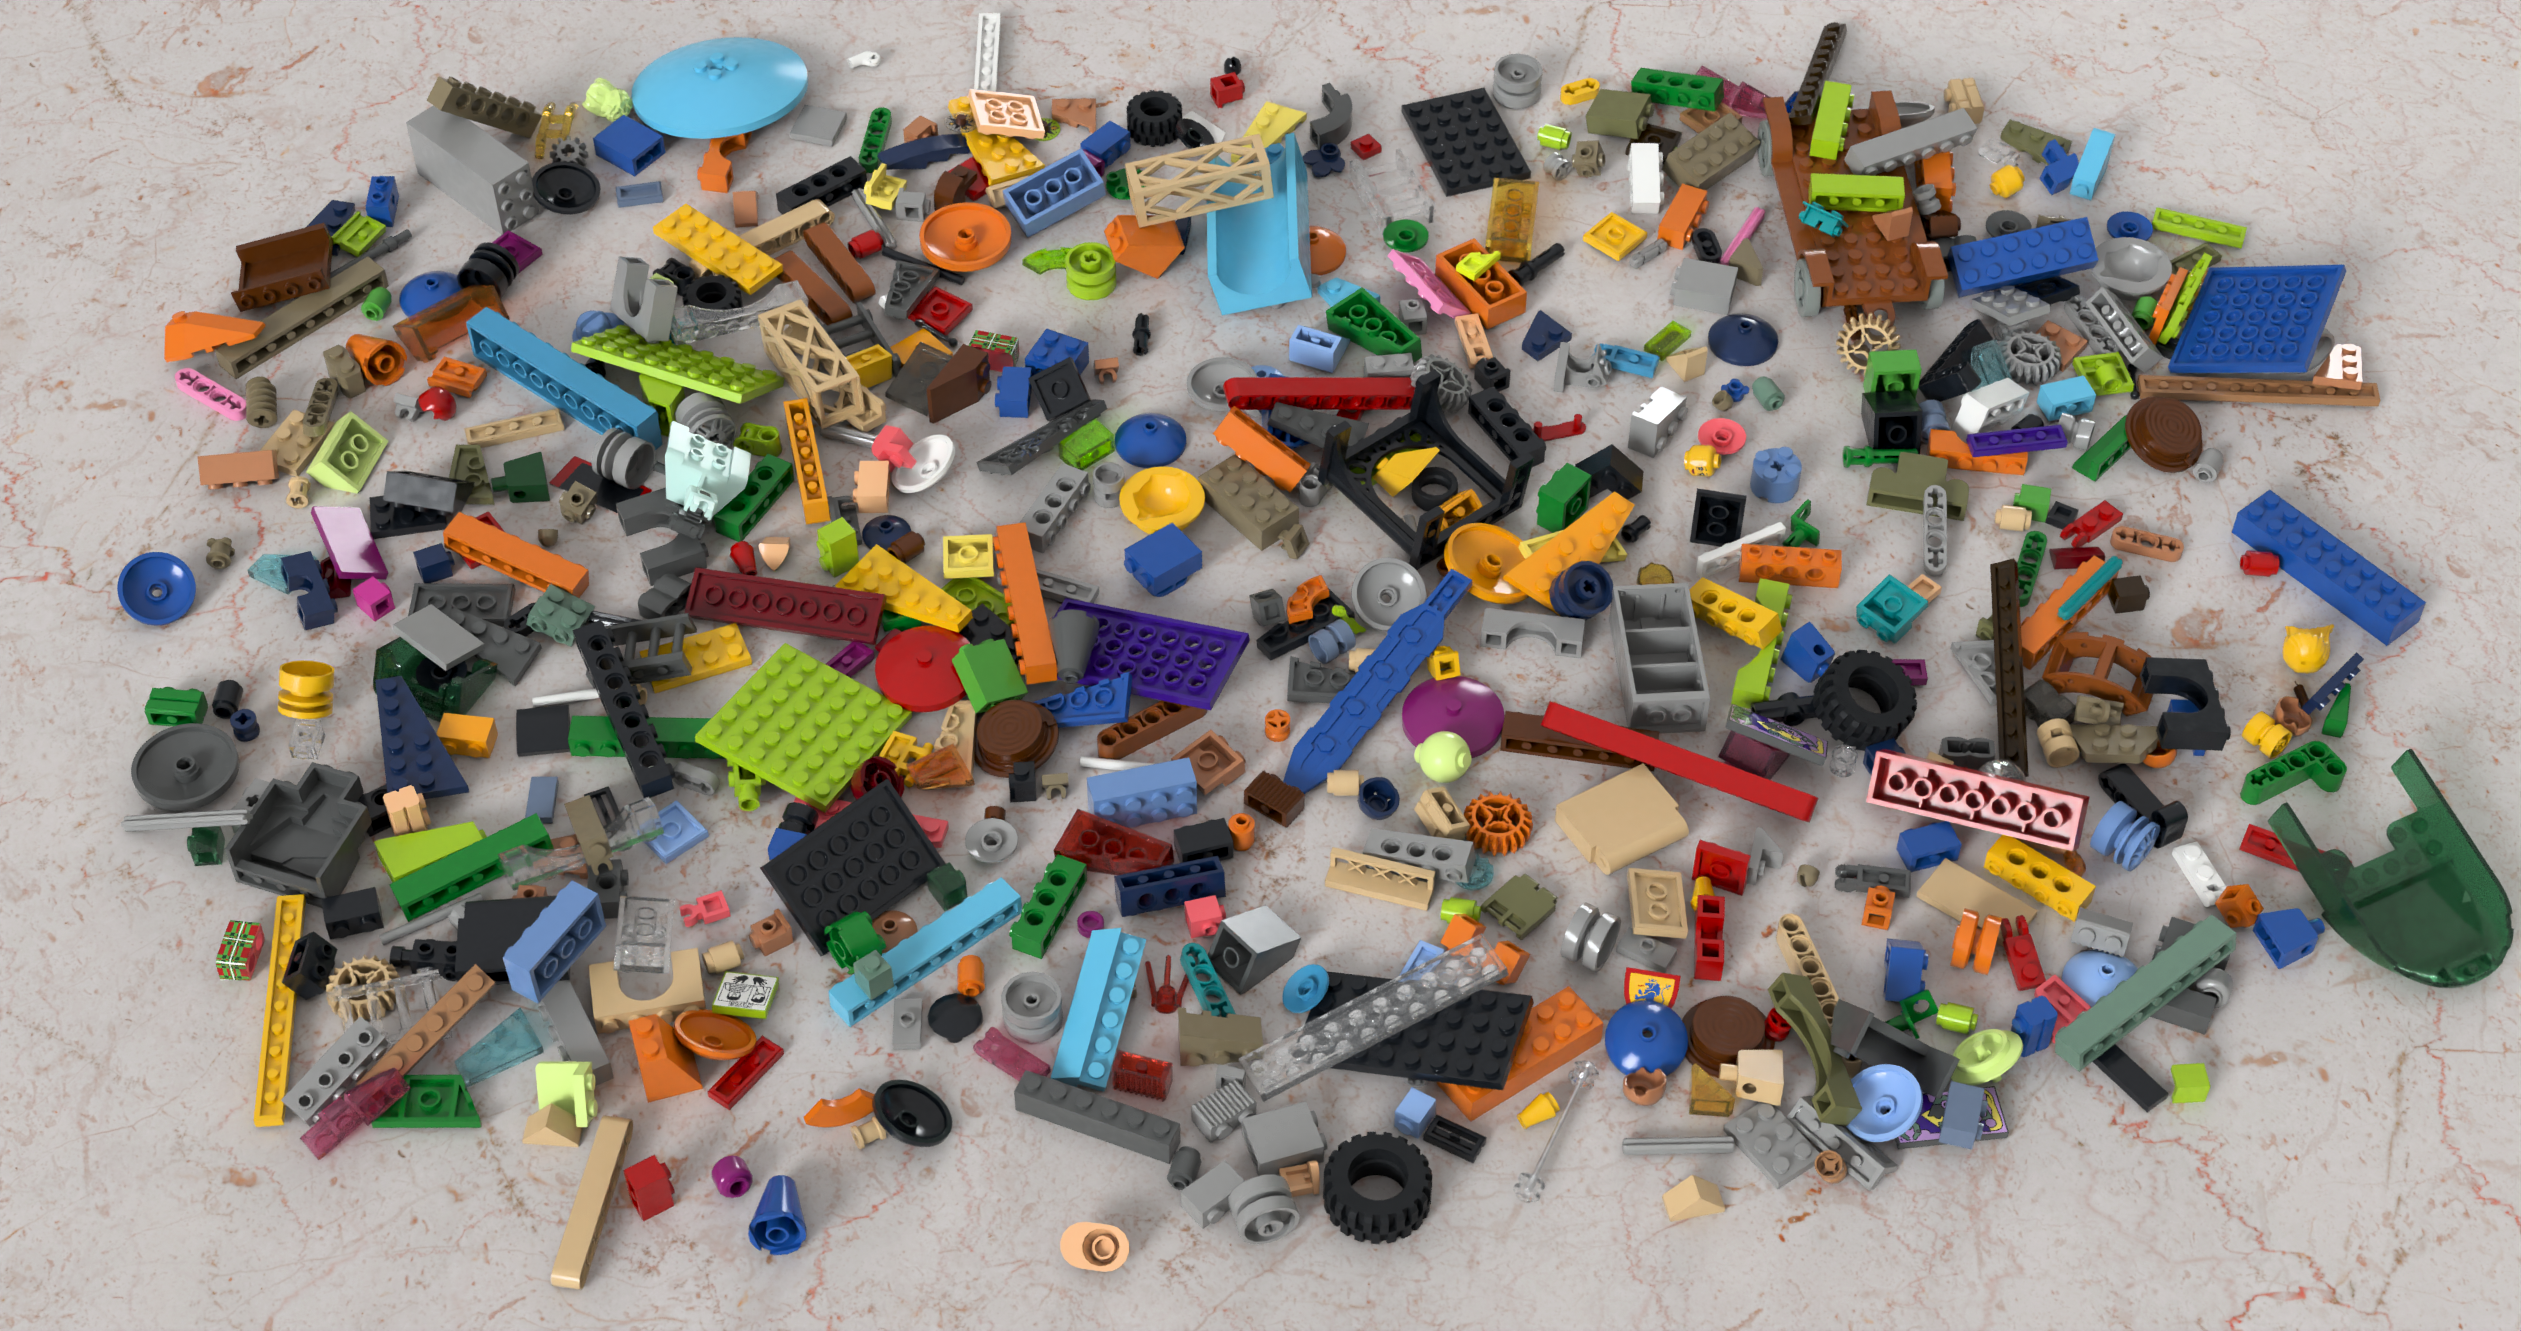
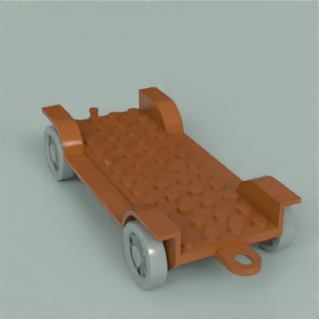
(1859, 263)

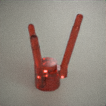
(1166, 998)

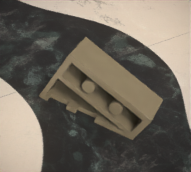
(1216, 1039)

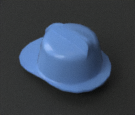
(594, 322)

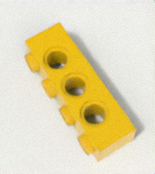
(1734, 613)
(2039, 876)

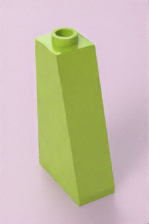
(414, 851)

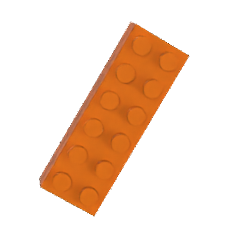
(1552, 1036)

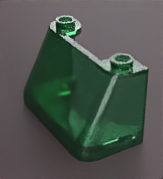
(402, 659)

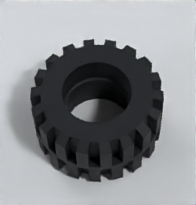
(1153, 118)
(713, 293)

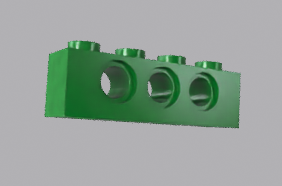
(1679, 89)
(762, 490)
(1048, 906)

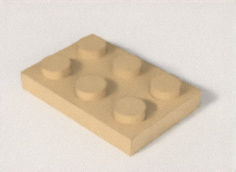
(294, 447)
(1657, 903)

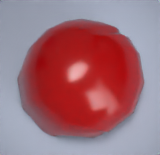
(438, 401)

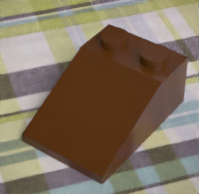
(959, 383)

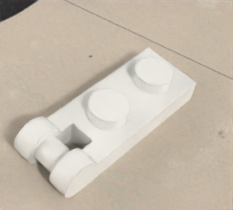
(2199, 872)

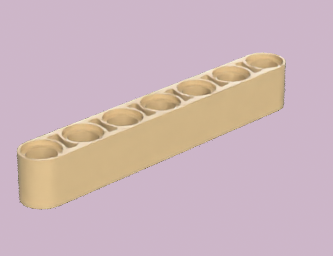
(780, 231)
(1805, 961)
(592, 1202)

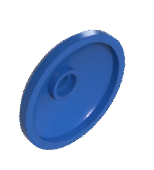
(427, 290)
(1150, 440)
(151, 573)
(1631, 1050)

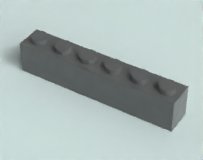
(1097, 1116)

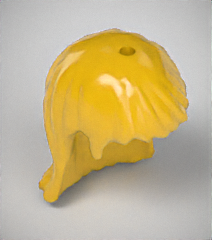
(2307, 648)

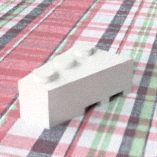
(1645, 178)
(1989, 407)

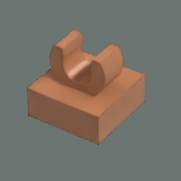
(1106, 366)

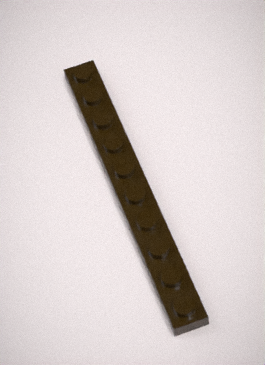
(1817, 73)
(2009, 663)

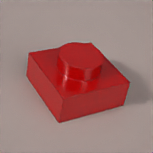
(1366, 146)

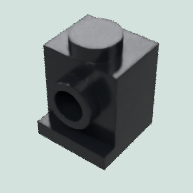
(1490, 370)
(1022, 782)

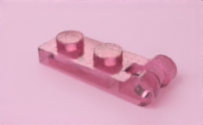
(1009, 1056)

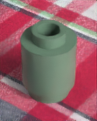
(1768, 393)

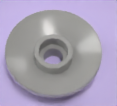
(991, 832)

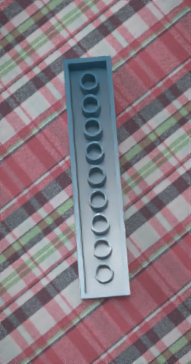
(559, 378)

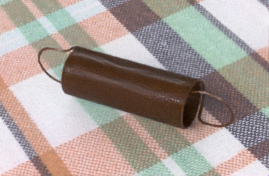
(2301, 694)

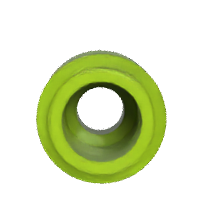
(1554, 137)
(1459, 906)
(1957, 1017)

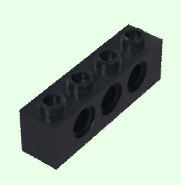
(827, 185)
(1505, 426)

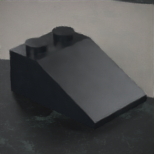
(1717, 517)

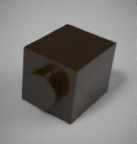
(2128, 594)

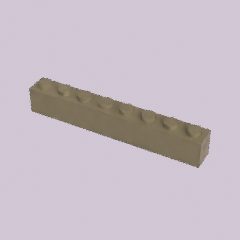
(303, 317)

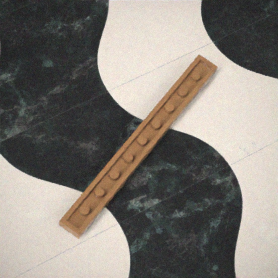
(2255, 391)

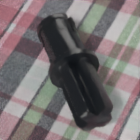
(1141, 334)

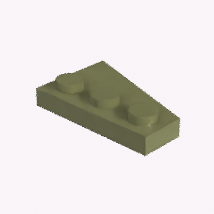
(2031, 139)
(470, 466)

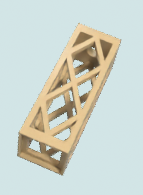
(1213, 174)
(800, 339)

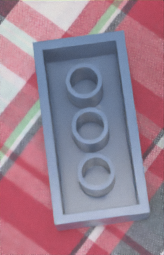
(1054, 192)
(1144, 793)
(554, 941)

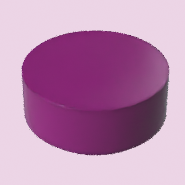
(1089, 921)

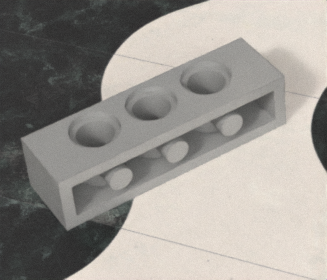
(2124, 329)
(1055, 506)
(1447, 857)

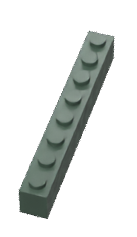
(2144, 992)

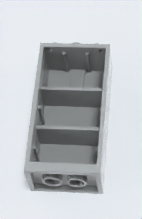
(473, 169)
(1659, 658)

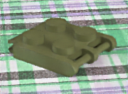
(1520, 905)

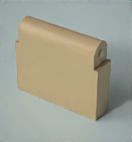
(1622, 820)

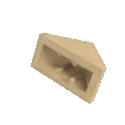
(1689, 362)
(552, 1127)
(1693, 1199)

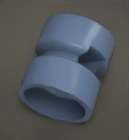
(1932, 418)
(1333, 640)

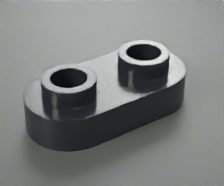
(1706, 245)

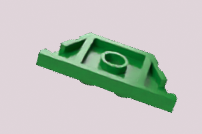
(432, 1103)

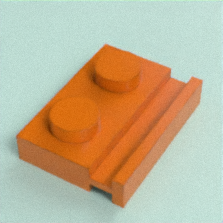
(457, 376)

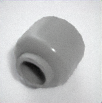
(2216, 984)

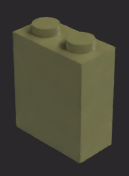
(1619, 113)

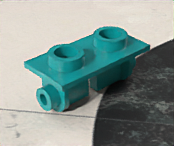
(1815, 214)

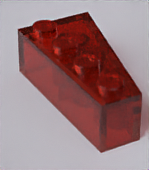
(1111, 847)

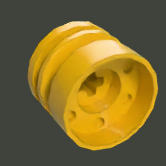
(306, 689)

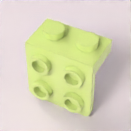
(568, 1087)

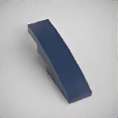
(921, 151)

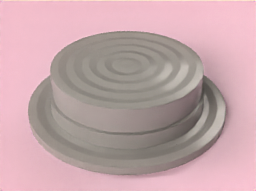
(2131, 267)

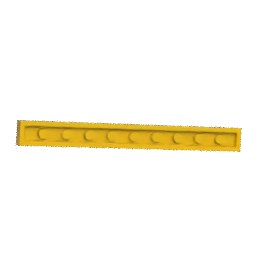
(279, 1015)

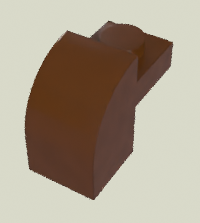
(952, 186)

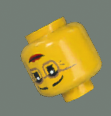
(1702, 460)

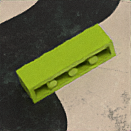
(1831, 120)
(1857, 192)

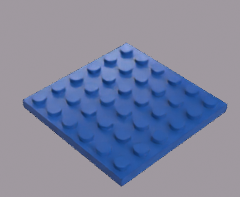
(2257, 319)

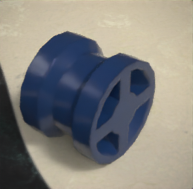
(245, 725)

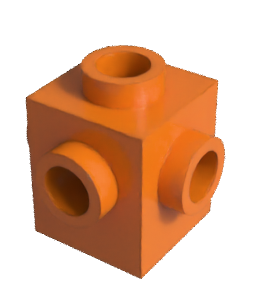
(2239, 906)

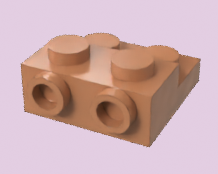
(1213, 761)

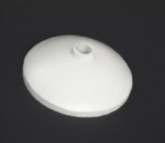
(933, 459)

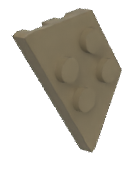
(2114, 742)

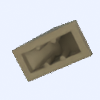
(1748, 264)

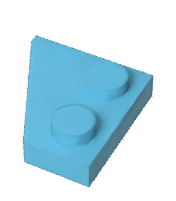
(1338, 289)

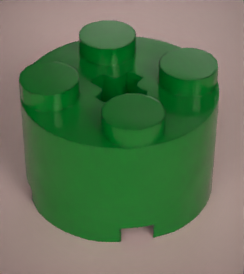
(853, 939)

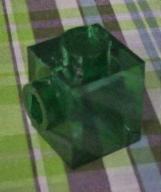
(206, 845)
(947, 886)

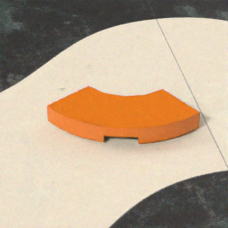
(1302, 602)
(840, 1111)

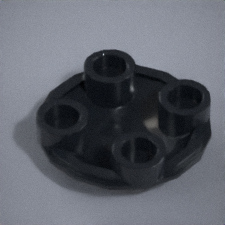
(955, 1016)

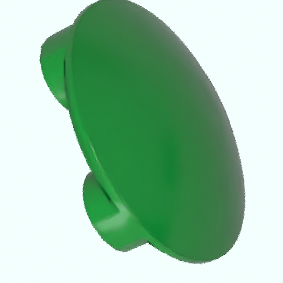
(1117, 184)

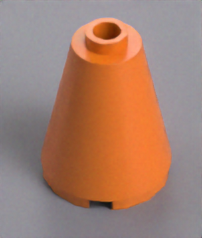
(378, 358)

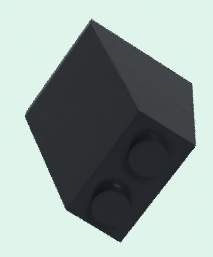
(1892, 420)

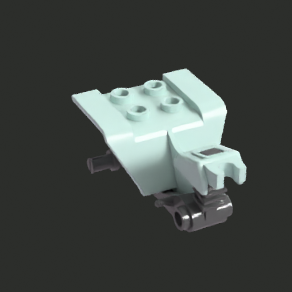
(700, 478)

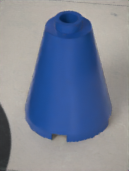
(778, 1218)

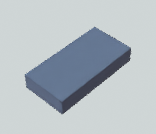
(639, 194)
(542, 798)

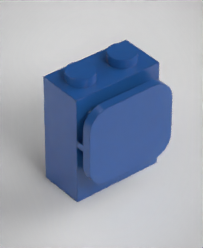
(1163, 560)

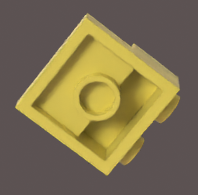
(968, 556)

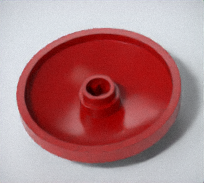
(919, 669)

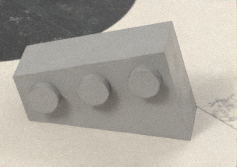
(1656, 421)

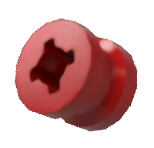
(1776, 1026)

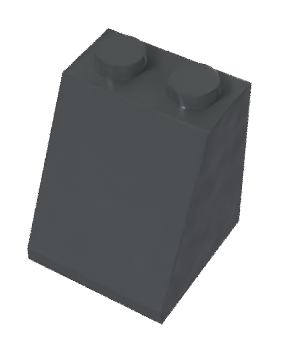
(1252, 947)

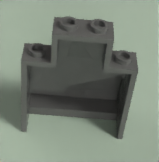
(303, 835)

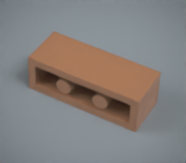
(238, 468)

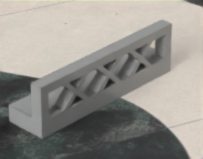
(1862, 1158)

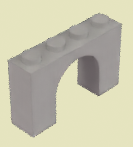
(643, 302)

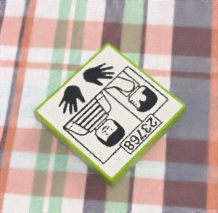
(745, 995)

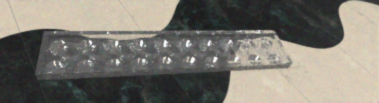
(1373, 1017)

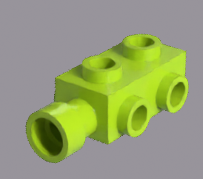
(746, 786)

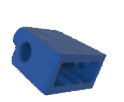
(1808, 653)
(2287, 935)

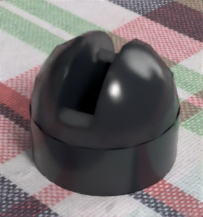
(1229, 63)

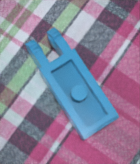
(1631, 360)

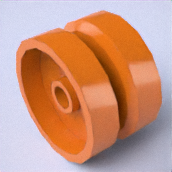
(1975, 941)

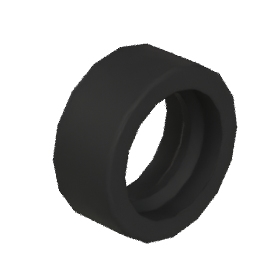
(1433, 475)

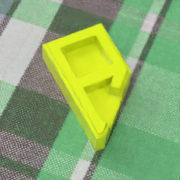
(1476, 264)

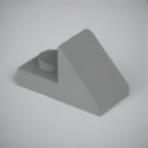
(1763, 853)

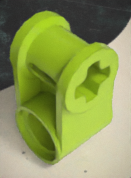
(759, 439)

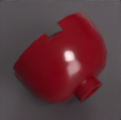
(872, 773)

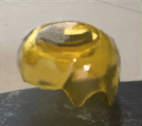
(1654, 574)

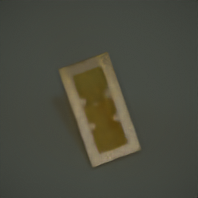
(1707, 1095)

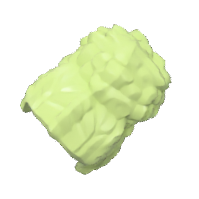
(607, 100)

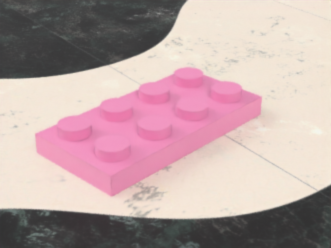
(1428, 284)

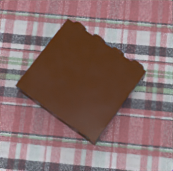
(284, 267)

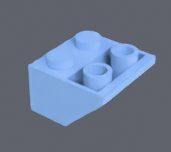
(1316, 348)

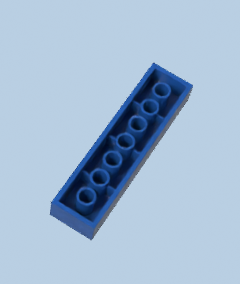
(2329, 567)

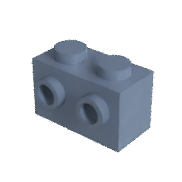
(1962, 1114)

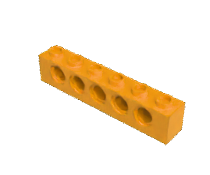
(806, 461)

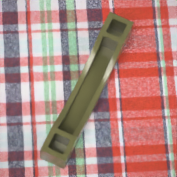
(1798, 1005)

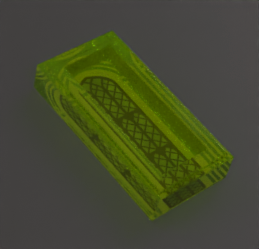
(1667, 340)

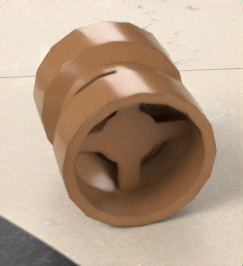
(1826, 1163)

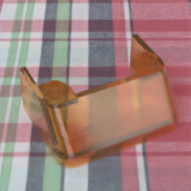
(446, 320)

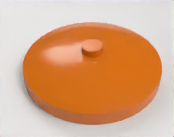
(965, 237)

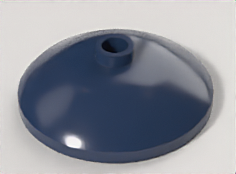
(1743, 339)

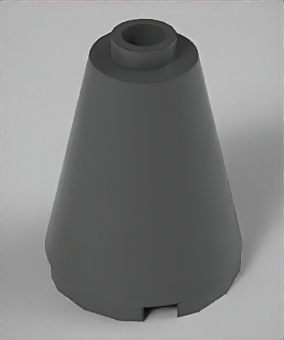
(1073, 641)

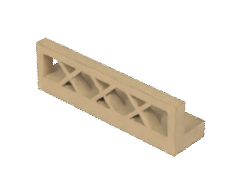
(1380, 882)

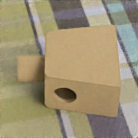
(1756, 1075)

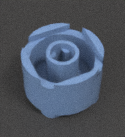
(1775, 474)

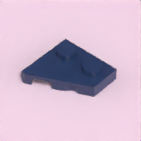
(1544, 336)

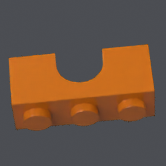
(1465, 928)

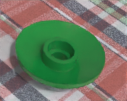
(1405, 235)

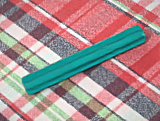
(2090, 587)

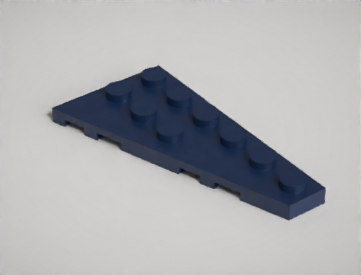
(411, 745)

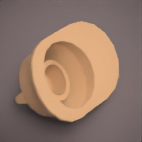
(1094, 1246)

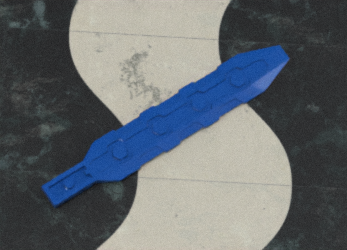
(1374, 686)

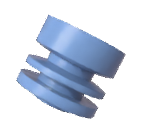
(2122, 833)

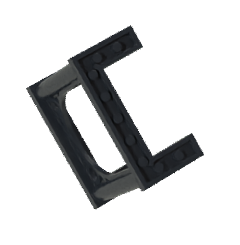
(1429, 421)

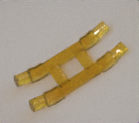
(547, 118)

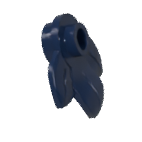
(1325, 160)

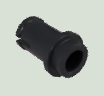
(1632, 531)

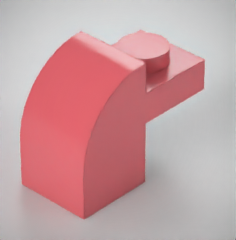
(894, 447)

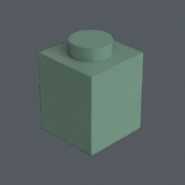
(873, 974)

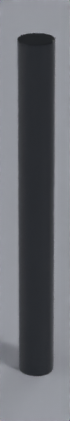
(945, 274)

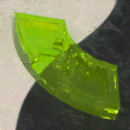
(1046, 260)

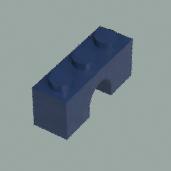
(303, 573)

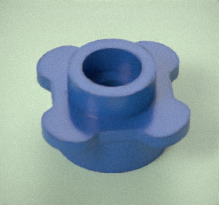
(1736, 389)

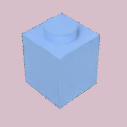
(1414, 1113)

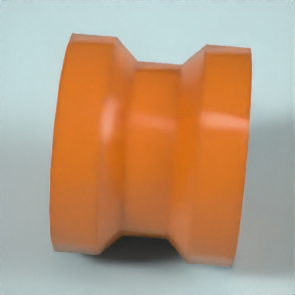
(1280, 719)

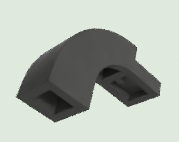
(1337, 124)

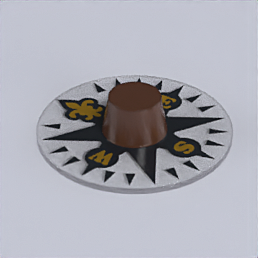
(960, 122)

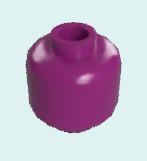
(732, 1176)

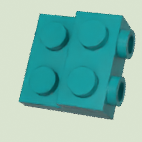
(1890, 609)

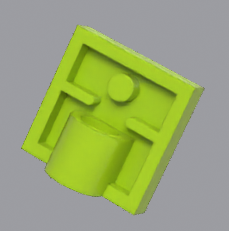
(2104, 373)

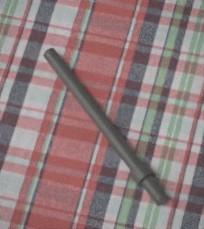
(389, 244)

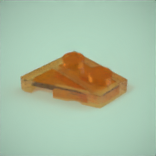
(940, 770)

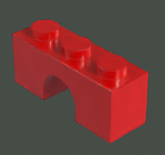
(1708, 938)

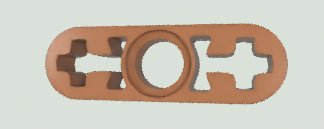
(2156, 539)

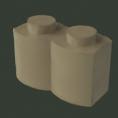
(344, 371)

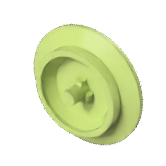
(1986, 1056)

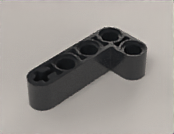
(2124, 785)

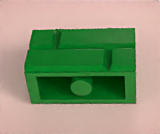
(175, 707)

